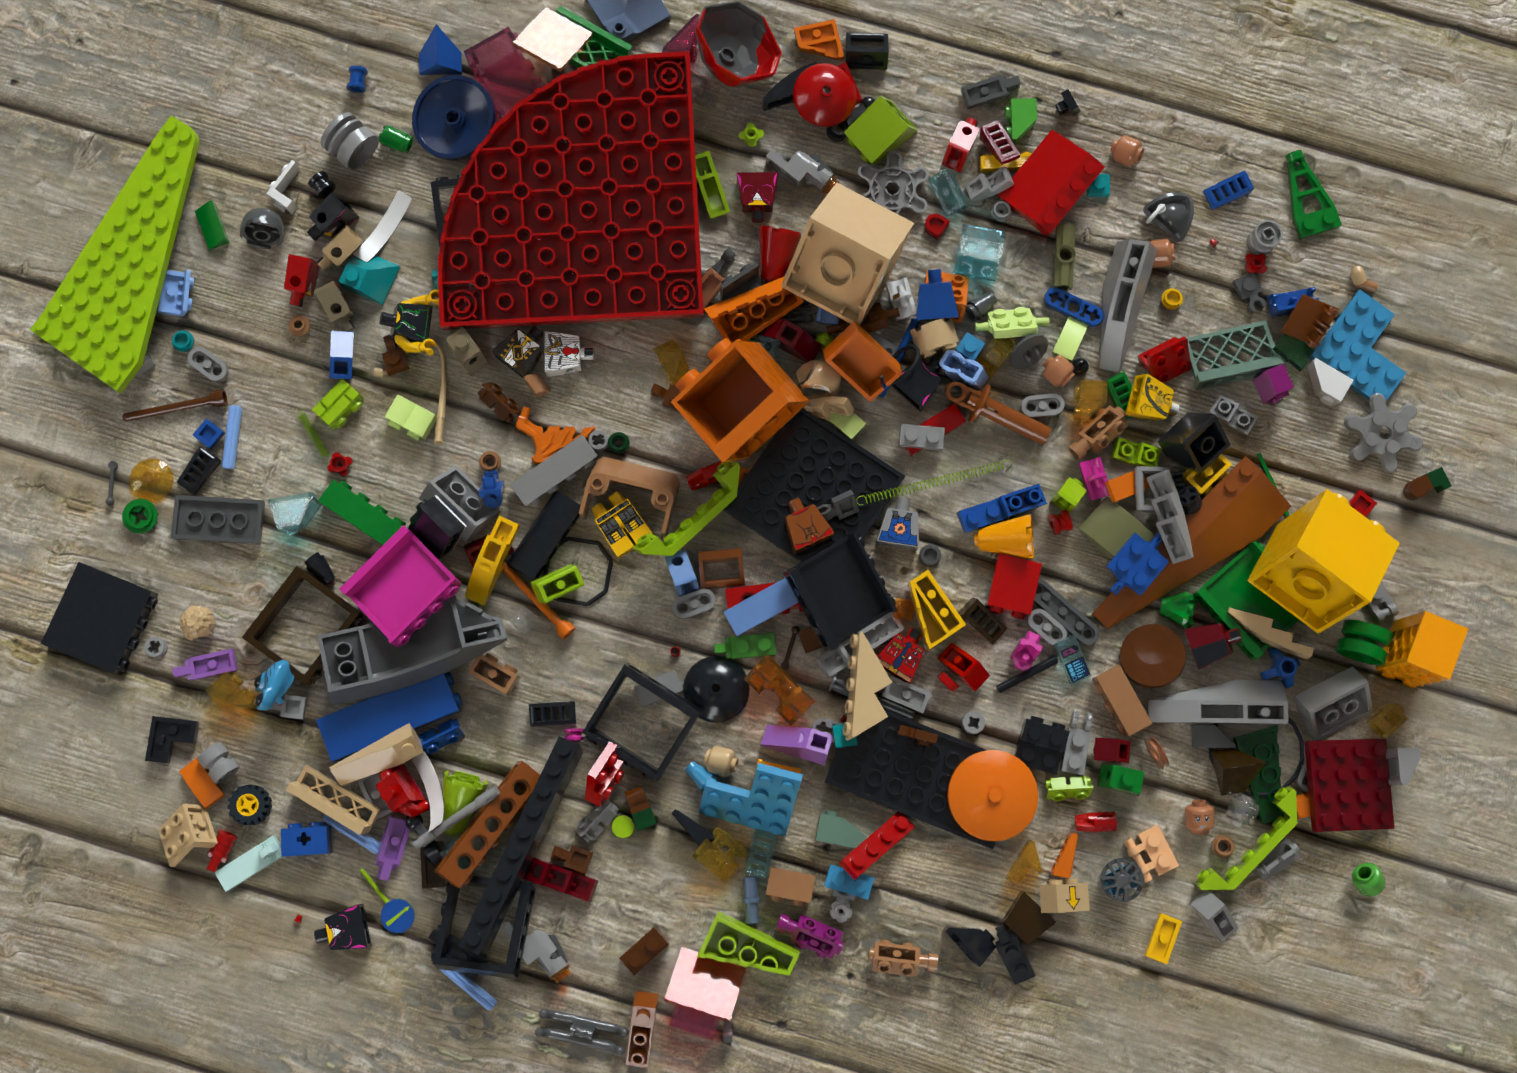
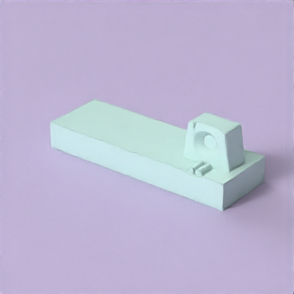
(249, 863)

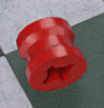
(1060, 522)

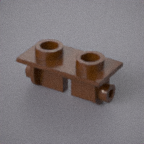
(493, 395)

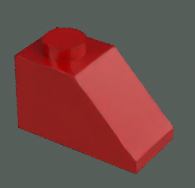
(964, 666)

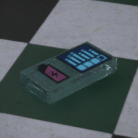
(1072, 660)

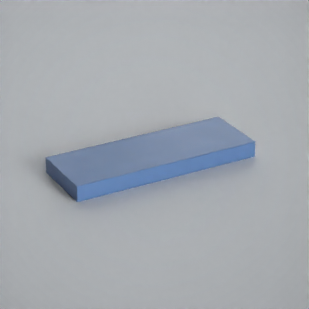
(760, 607)

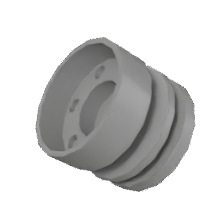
(349, 141)

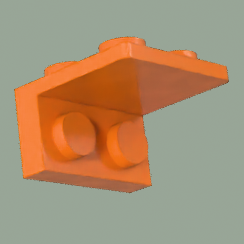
(960, 290)

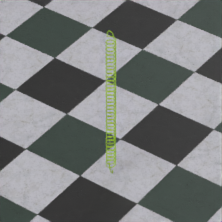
(936, 481)

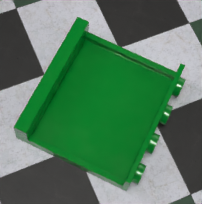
(1232, 590)

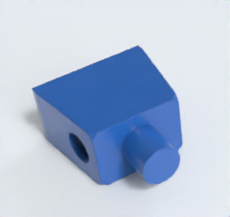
(935, 298)

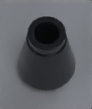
(320, 568)

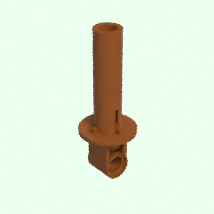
(980, 401)

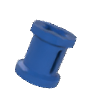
(357, 79)

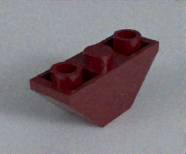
(793, 339)

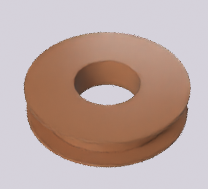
(1156, 752)

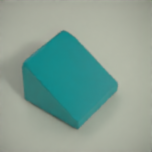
(839, 738)

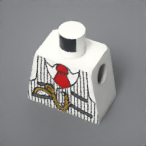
(564, 353)

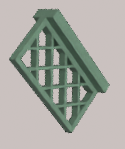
(1241, 369)

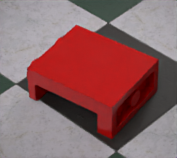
(1013, 586)

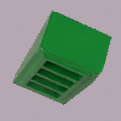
(1112, 392)

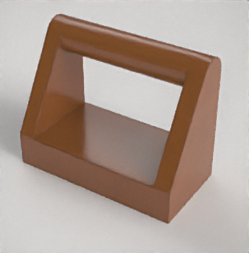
(721, 556)

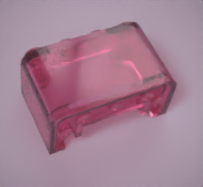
(503, 70)

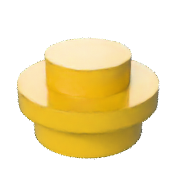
(1171, 299)

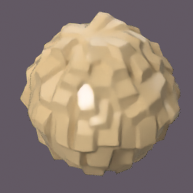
(197, 622)

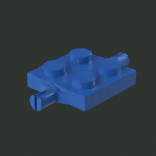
(1137, 564)

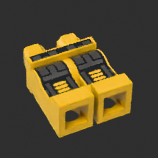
(617, 519)

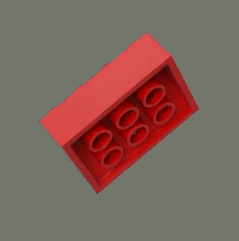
(1051, 182)

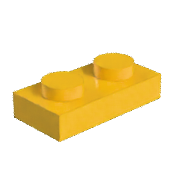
(1163, 938)

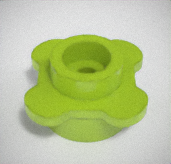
(751, 141)

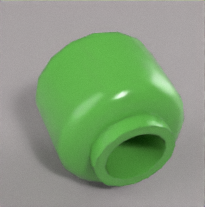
(1368, 879)

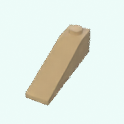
(379, 756)

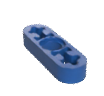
(1071, 298)

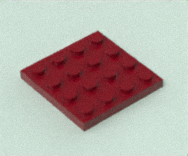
(1349, 785)

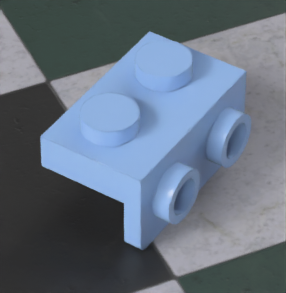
(175, 293)

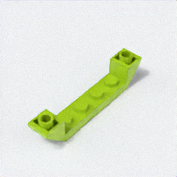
(728, 477)
(1286, 801)

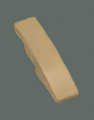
(1261, 629)

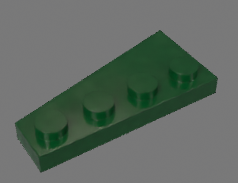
(1264, 746)

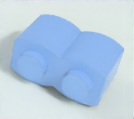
(963, 370)

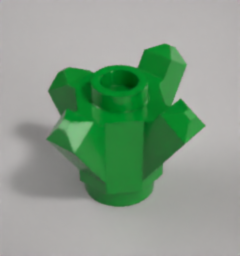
(1179, 608)

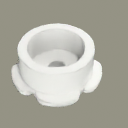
(841, 917)

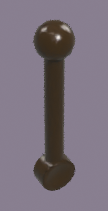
(785, 665)

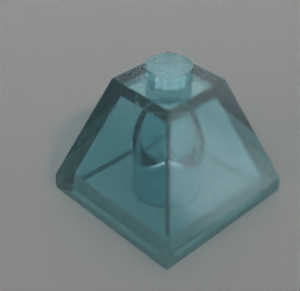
(294, 511)

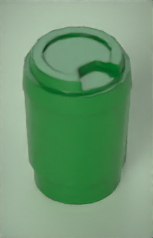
(395, 139)

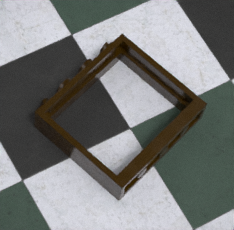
(276, 604)

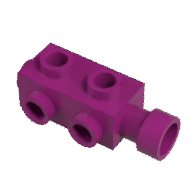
(813, 935)

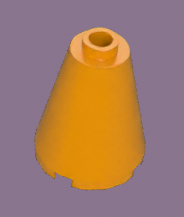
(1008, 537)

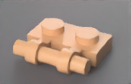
(1157, 850)

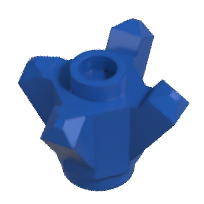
(1281, 667)

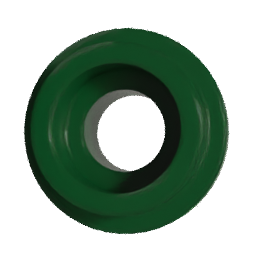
(618, 436)

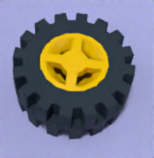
(241, 807)

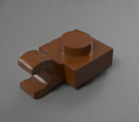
(395, 359)
(667, 395)
(575, 859)

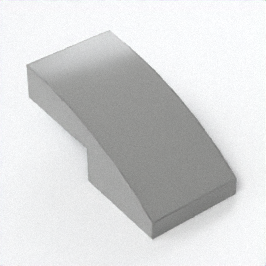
(985, 187)

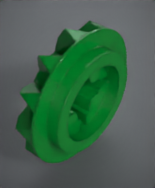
(138, 506)

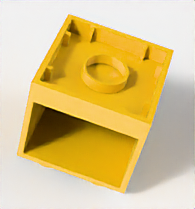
(1324, 561)

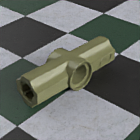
(1064, 268)

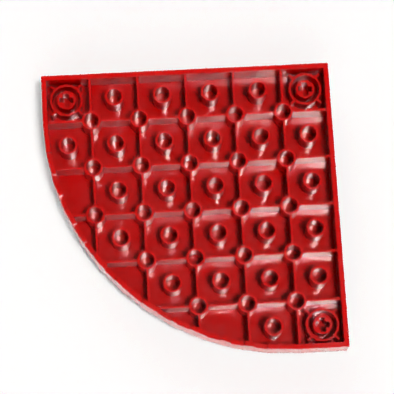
(580, 204)

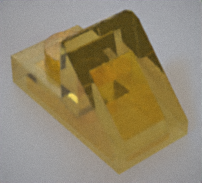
(1027, 857)

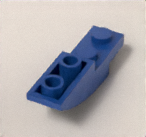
(1002, 508)

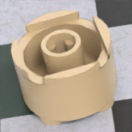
(934, 337)

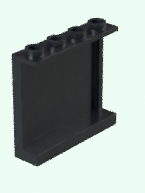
(840, 590)
(100, 619)

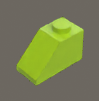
(1069, 494)

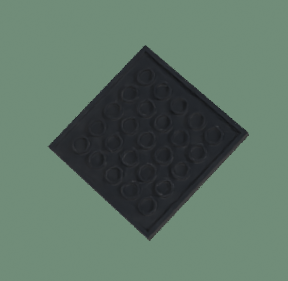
(815, 465)

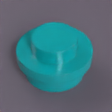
(183, 341)

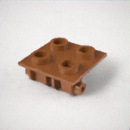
(1309, 320)

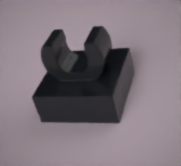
(1067, 104)

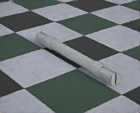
(480, 801)

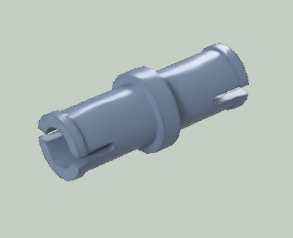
(751, 900)

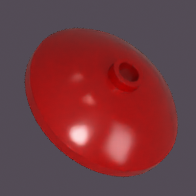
(823, 108)

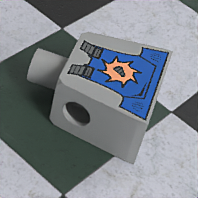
(899, 527)

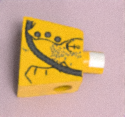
(1150, 399)

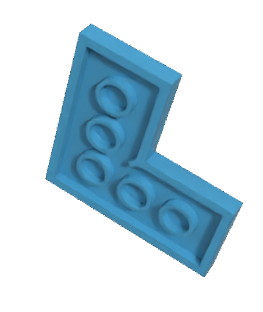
(1350, 351)
(763, 808)

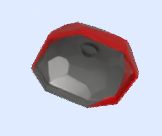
(736, 44)

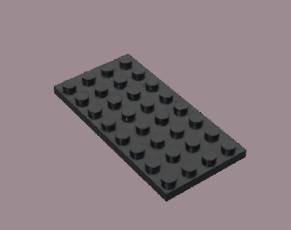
(902, 773)

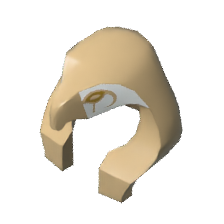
(822, 377)

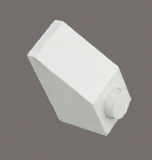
(1328, 382)

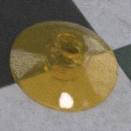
(160, 484)

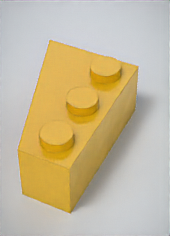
(933, 610)

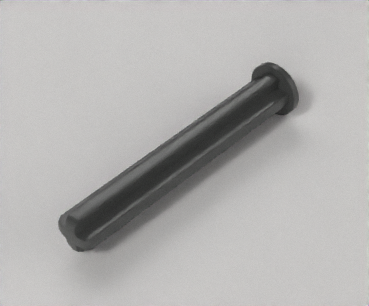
(840, 686)

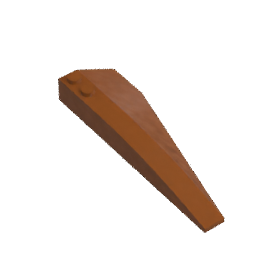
(1230, 518)

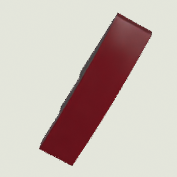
(561, 879)

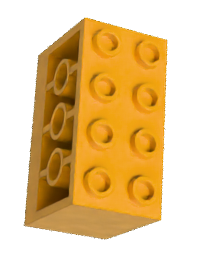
(1423, 649)

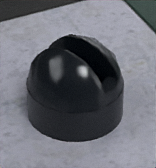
(1083, 370)

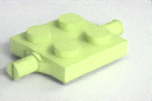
(1011, 323)

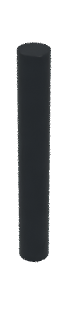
(1027, 674)

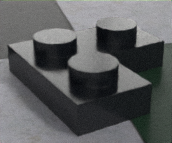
(164, 733)

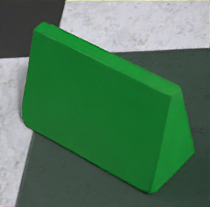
(211, 225)

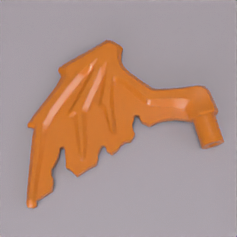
(550, 441)

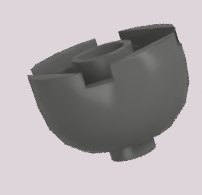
(262, 228)

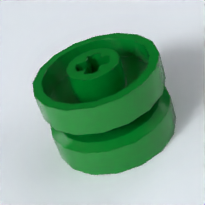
(1364, 642)

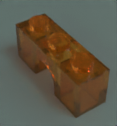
(770, 676)

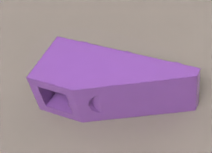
(798, 742)

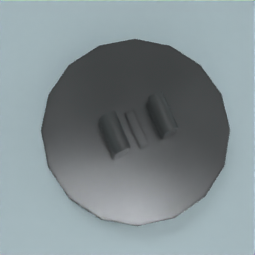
(1028, 351)

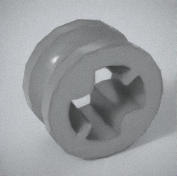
(600, 447)
(149, 645)

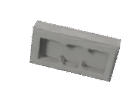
(669, 680)

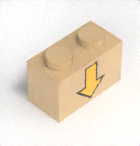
(1064, 897)

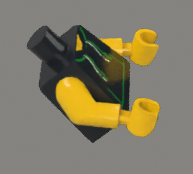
(412, 323)

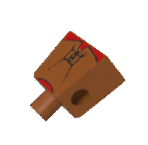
(806, 526)

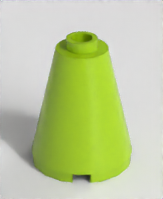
(458, 792)

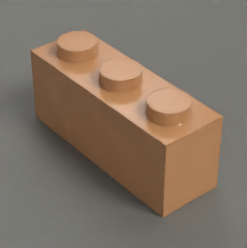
(1121, 701)

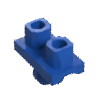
(491, 489)

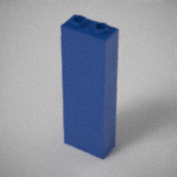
(380, 715)

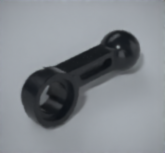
(856, 113)
(416, 824)

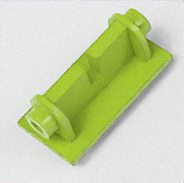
(1079, 788)

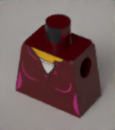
(757, 193)

